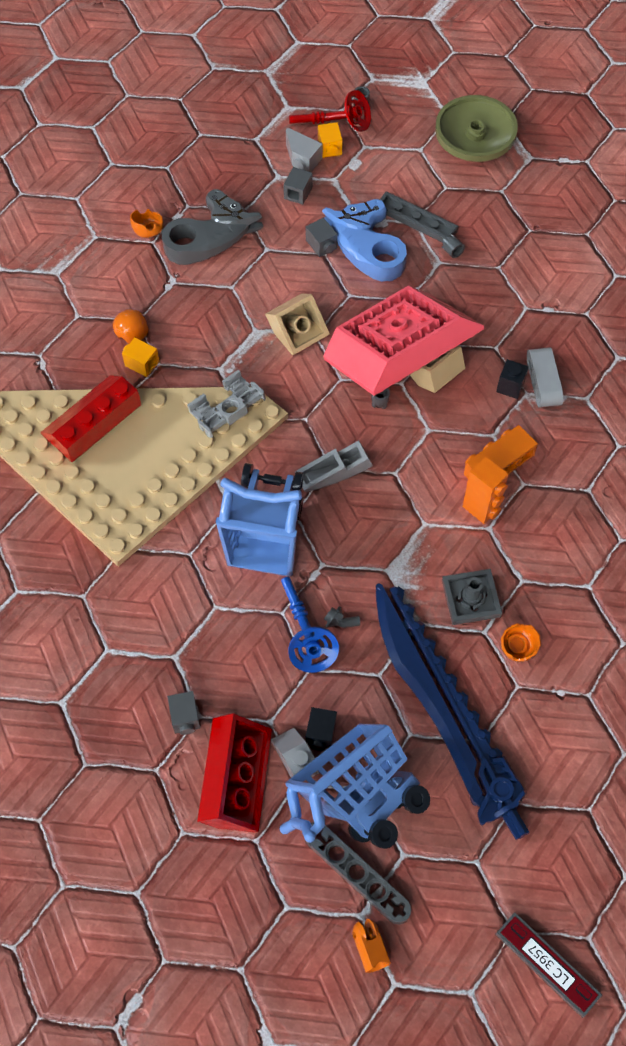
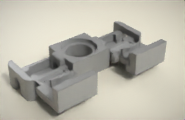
(242, 398)

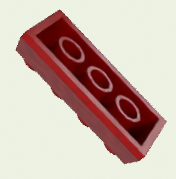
(92, 417)
(235, 774)

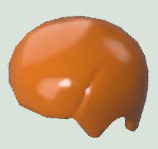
(146, 224)
(130, 325)
(520, 642)

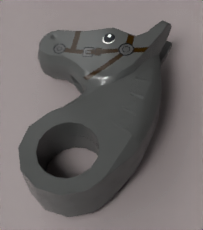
(210, 237)

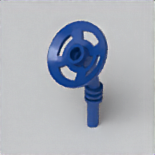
(311, 639)

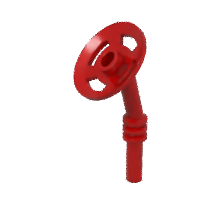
(350, 113)

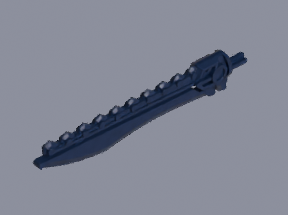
(496, 777)

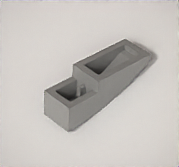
(335, 467)

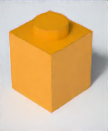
(331, 139)
(140, 357)

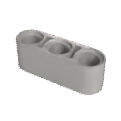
(544, 377)

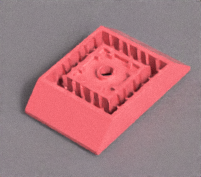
(397, 338)

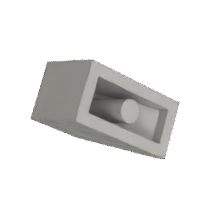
(302, 150)
(293, 751)

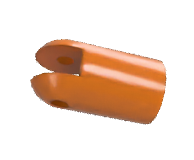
(371, 950)

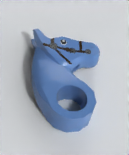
(362, 244)

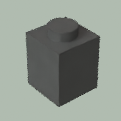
(298, 185)
(321, 237)
(183, 713)

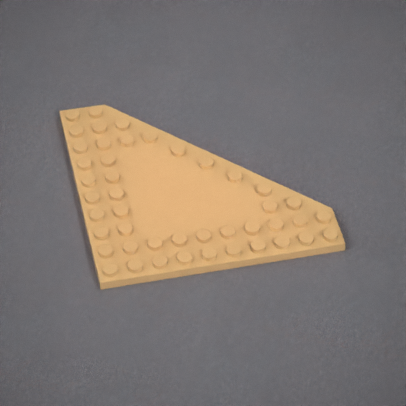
(139, 470)

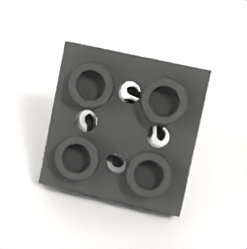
(470, 588)

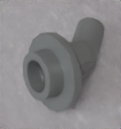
(335, 618)

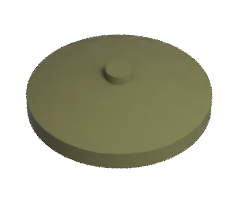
(476, 128)

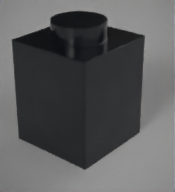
(512, 379)
(321, 728)

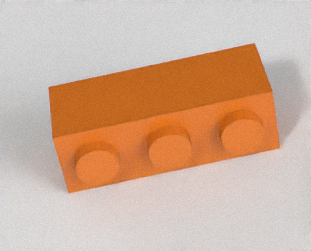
(507, 452)
(485, 490)

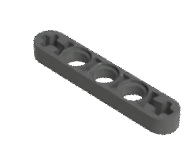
(362, 885)

